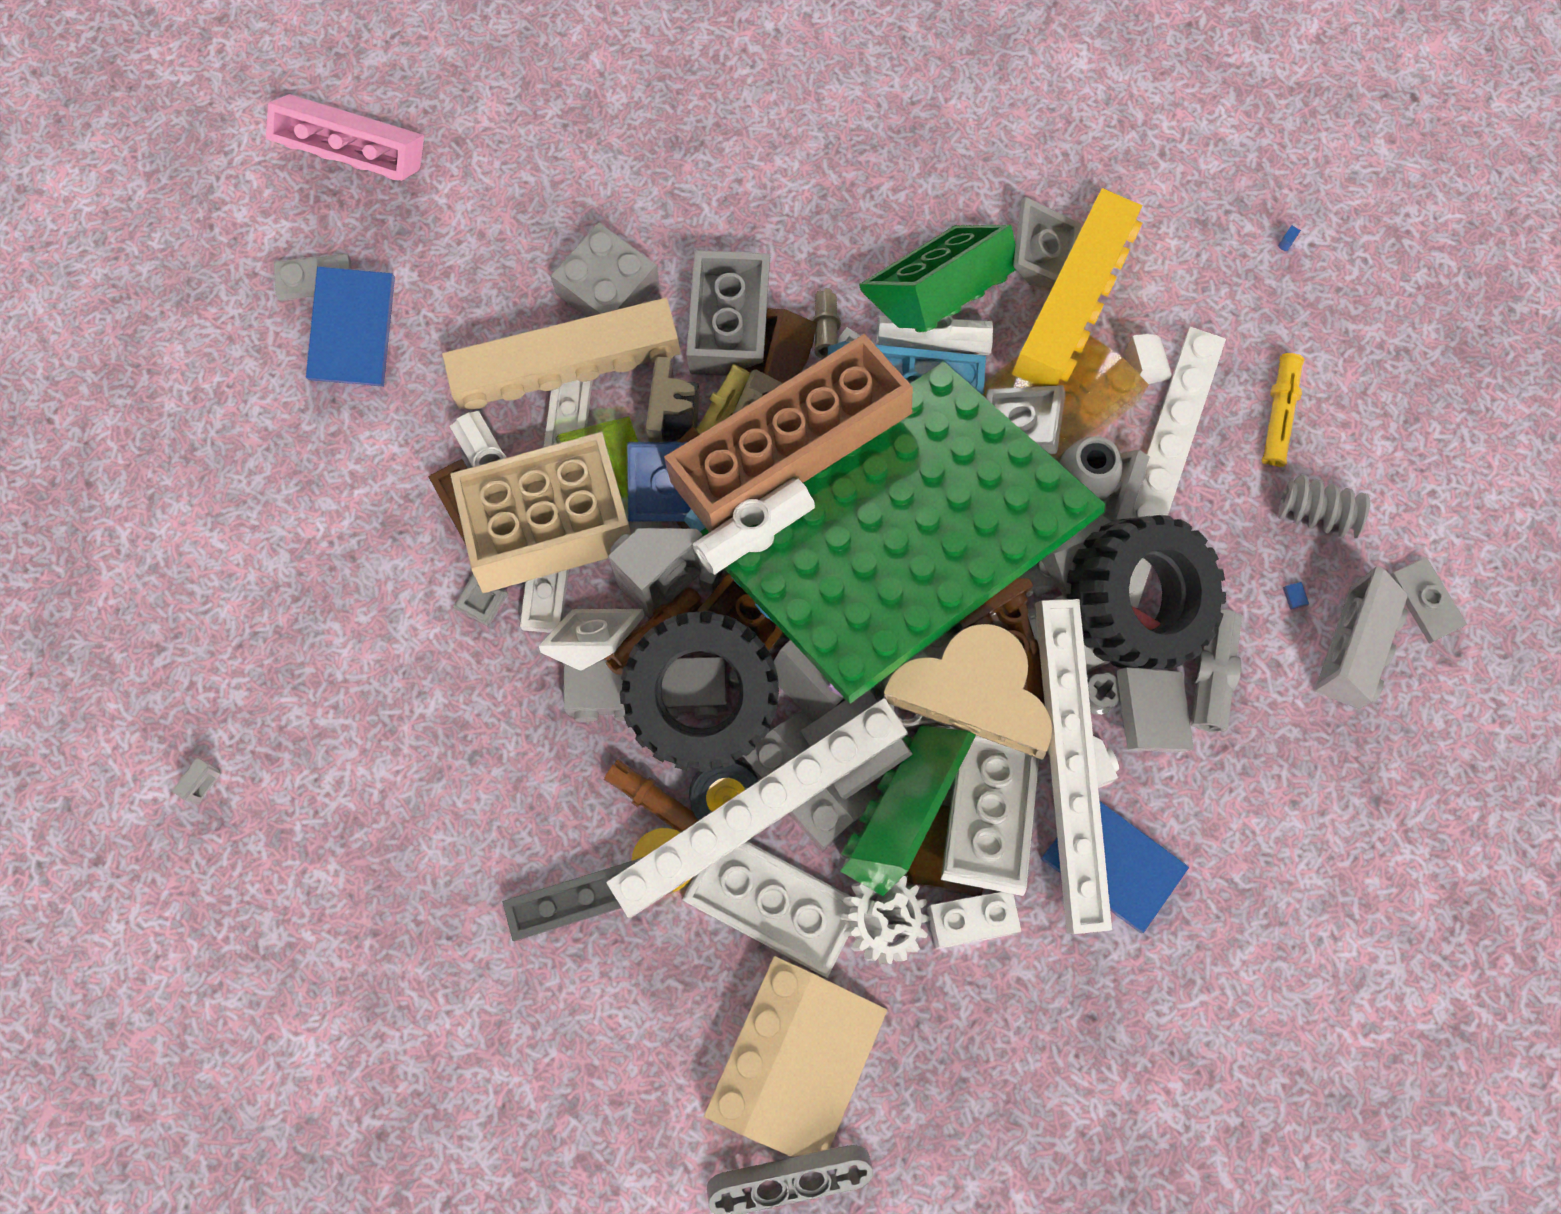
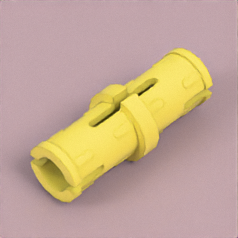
(725, 399)

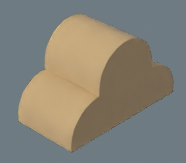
(977, 690)

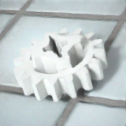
(872, 927)

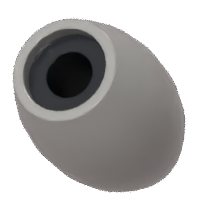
(1095, 464)

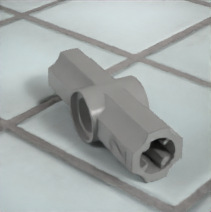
(1217, 676)

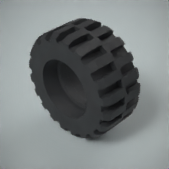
(1188, 584)
(699, 746)

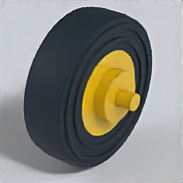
(716, 787)

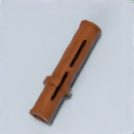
(683, 603)
(649, 796)

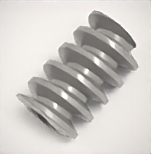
(1325, 505)

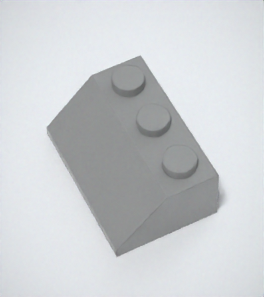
(727, 311)
(655, 565)
(1363, 640)
(824, 815)

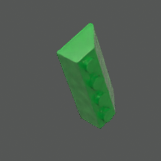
(942, 275)
(905, 808)

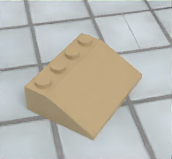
(540, 512)
(795, 1061)

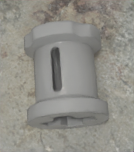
(1112, 696)

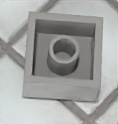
(604, 274)

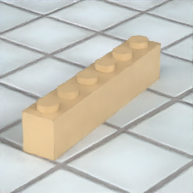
(561, 354)

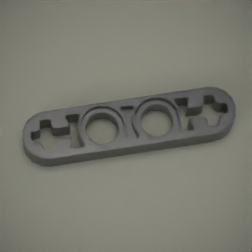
(788, 1174)

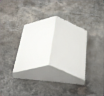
(589, 635)

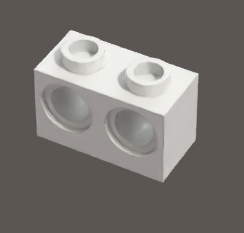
(973, 919)

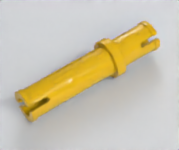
(1285, 395)

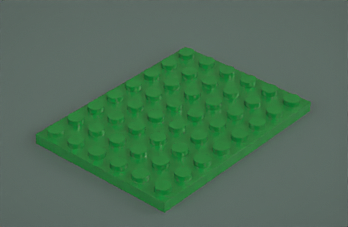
(913, 534)

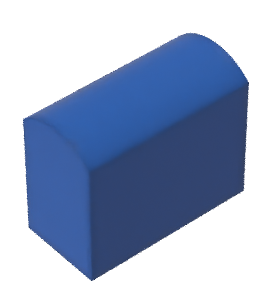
(1289, 238)
(1296, 595)

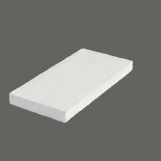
(991, 818)
(774, 905)

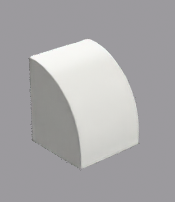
(1148, 358)

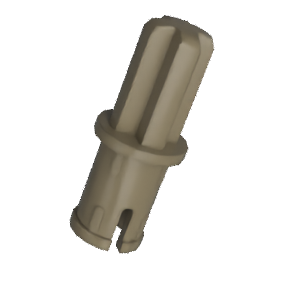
(827, 322)

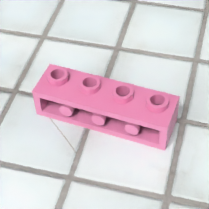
(344, 137)

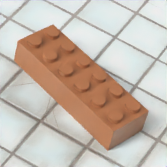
(791, 431)

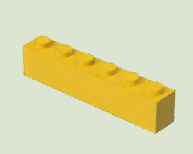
(1077, 291)

